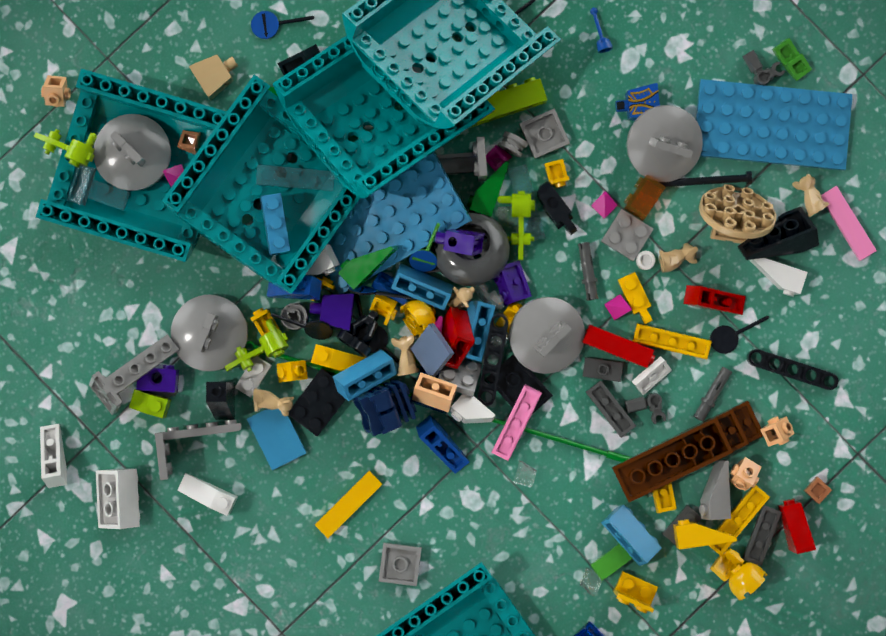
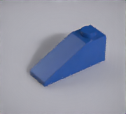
(308, 288)
(441, 444)

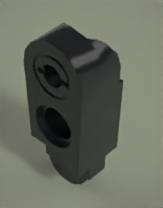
(555, 207)

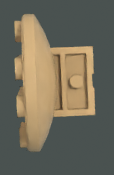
(736, 214)

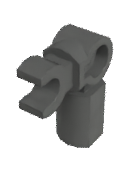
(755, 66)
(652, 400)

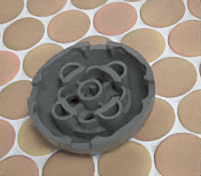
(474, 272)

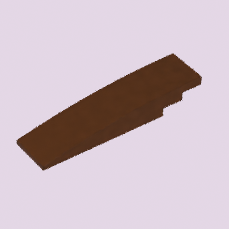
(688, 451)

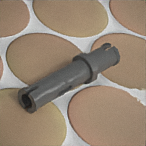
(588, 272)
(708, 401)

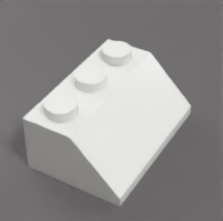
(117, 498)

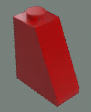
(458, 334)
(796, 527)

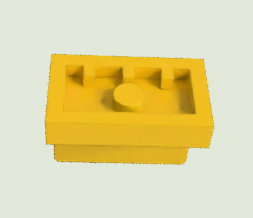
(635, 591)

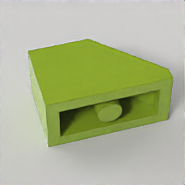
(150, 403)

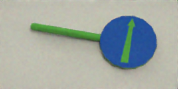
(424, 259)

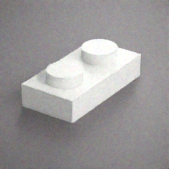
(651, 375)
(253, 379)

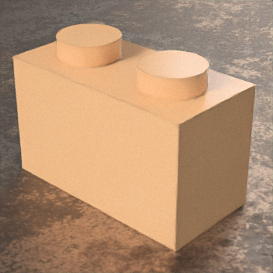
(434, 392)

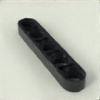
(496, 350)
(801, 369)

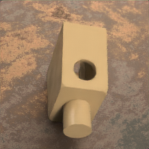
(213, 74)

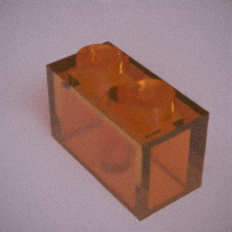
(644, 197)

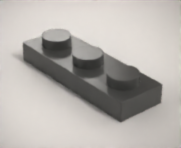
(610, 409)
(761, 535)

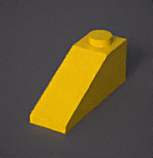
(334, 358)
(695, 535)

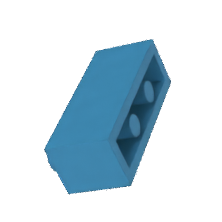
(275, 224)
(422, 286)
(480, 318)
(364, 375)
(631, 535)

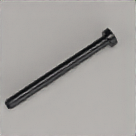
(747, 177)

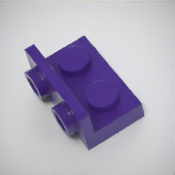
(512, 283)

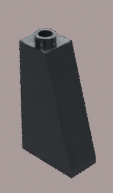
(221, 399)

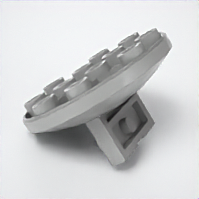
(664, 143)
(132, 152)
(209, 332)
(546, 335)

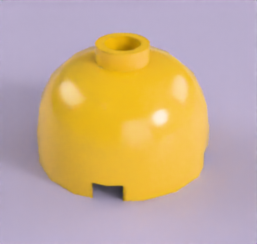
(418, 316)
(745, 579)

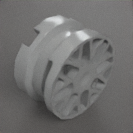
(513, 144)
(294, 312)

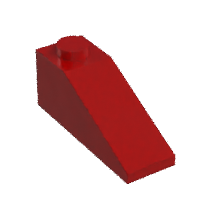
(714, 299)

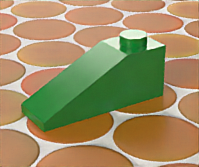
(487, 194)
(360, 269)

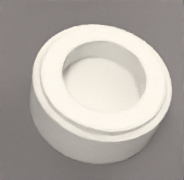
(645, 260)

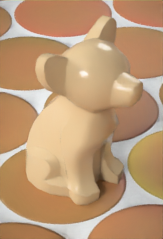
(812, 197)
(673, 259)
(461, 297)
(407, 359)
(268, 400)

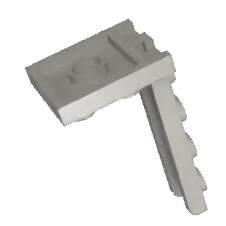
(467, 162)
(109, 387)
(163, 448)

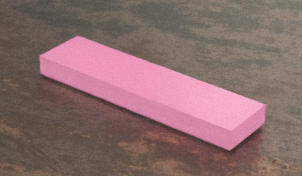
(848, 223)
(516, 422)

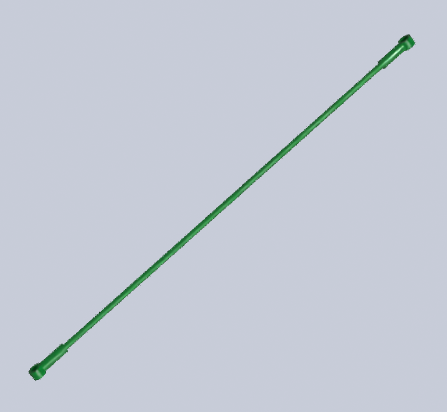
(609, 454)

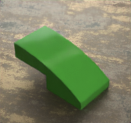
(791, 59)
(610, 561)

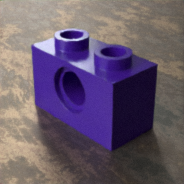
(169, 381)

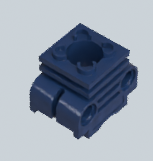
(385, 407)

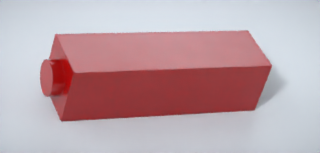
(618, 346)

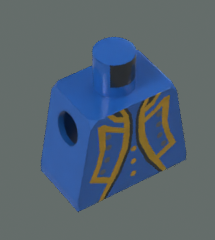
(638, 101)

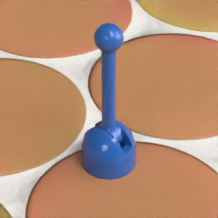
(603, 44)

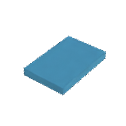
(276, 437)

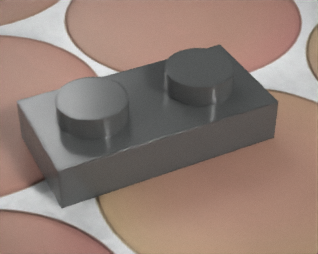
(686, 513)

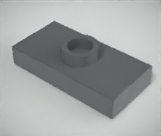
(602, 369)

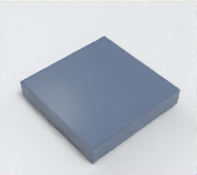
(432, 350)

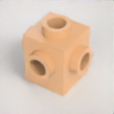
(55, 91)
(777, 431)
(745, 474)

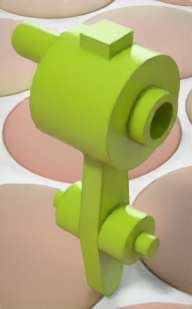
(76, 152)
(521, 208)
(271, 343)

